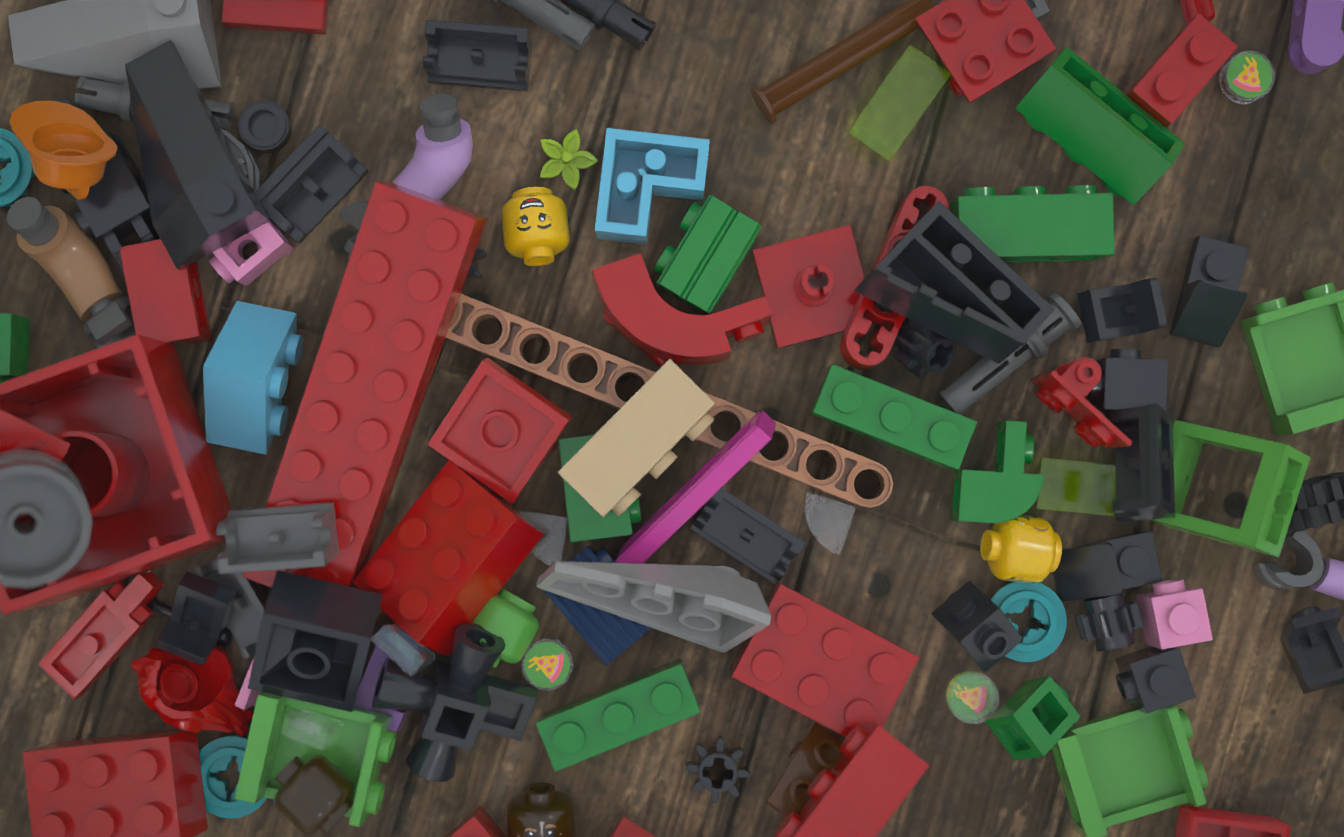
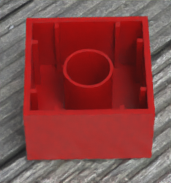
(136, 457)

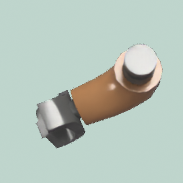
(76, 268)

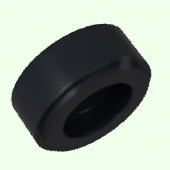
(265, 126)

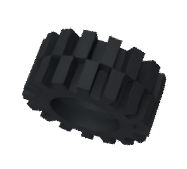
(1319, 502)

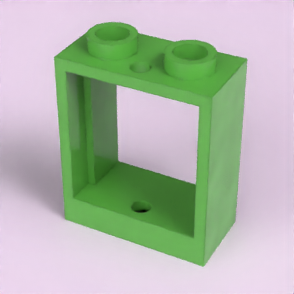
(1270, 499)

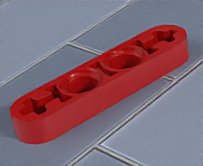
(857, 326)

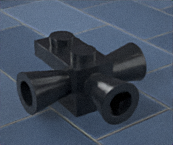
(456, 702)

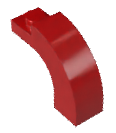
(664, 331)

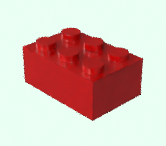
(447, 558)
(823, 664)
(117, 786)

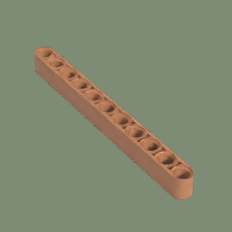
(611, 369)

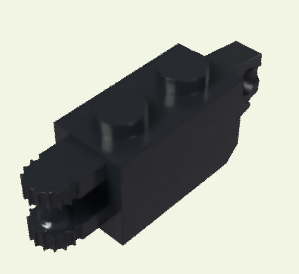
(117, 202)

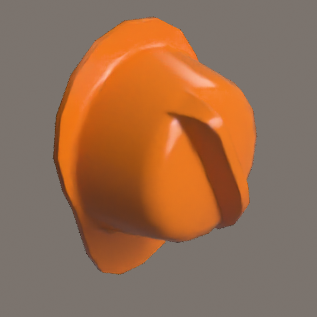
(63, 145)

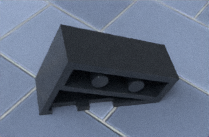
(957, 287)

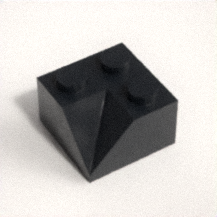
(314, 641)

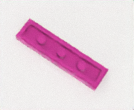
(698, 489)

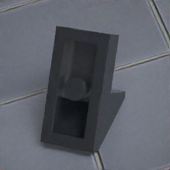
(1210, 292)
(1107, 567)

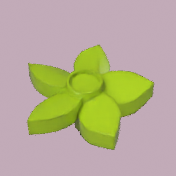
(566, 159)

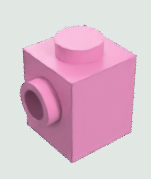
(1174, 615)

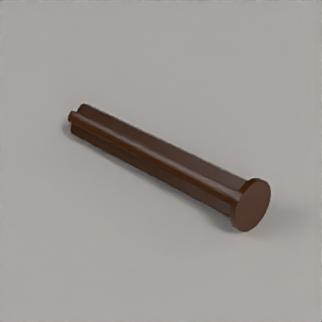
(839, 59)

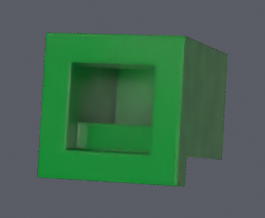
(1033, 719)

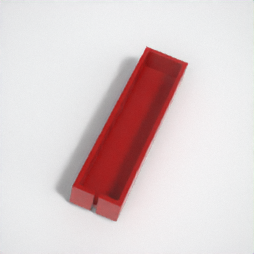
(374, 368)

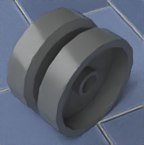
(57, 522)

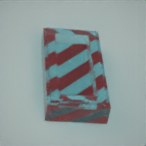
(403, 649)

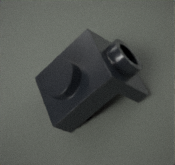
(1122, 310)
(196, 618)
(977, 625)
(1315, 648)

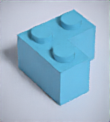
(644, 166)
(249, 377)

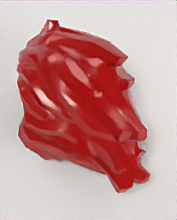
(190, 693)

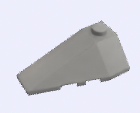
(104, 35)
(687, 601)

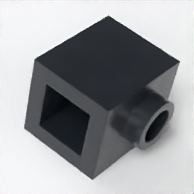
(1129, 381)
(1153, 679)

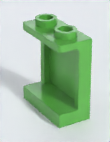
(1300, 358)
(358, 754)
(1128, 767)

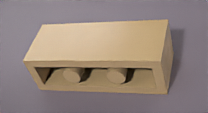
(639, 440)

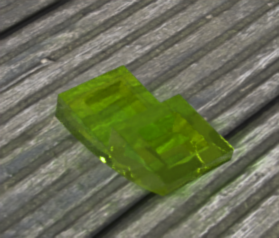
(899, 102)
(1077, 487)

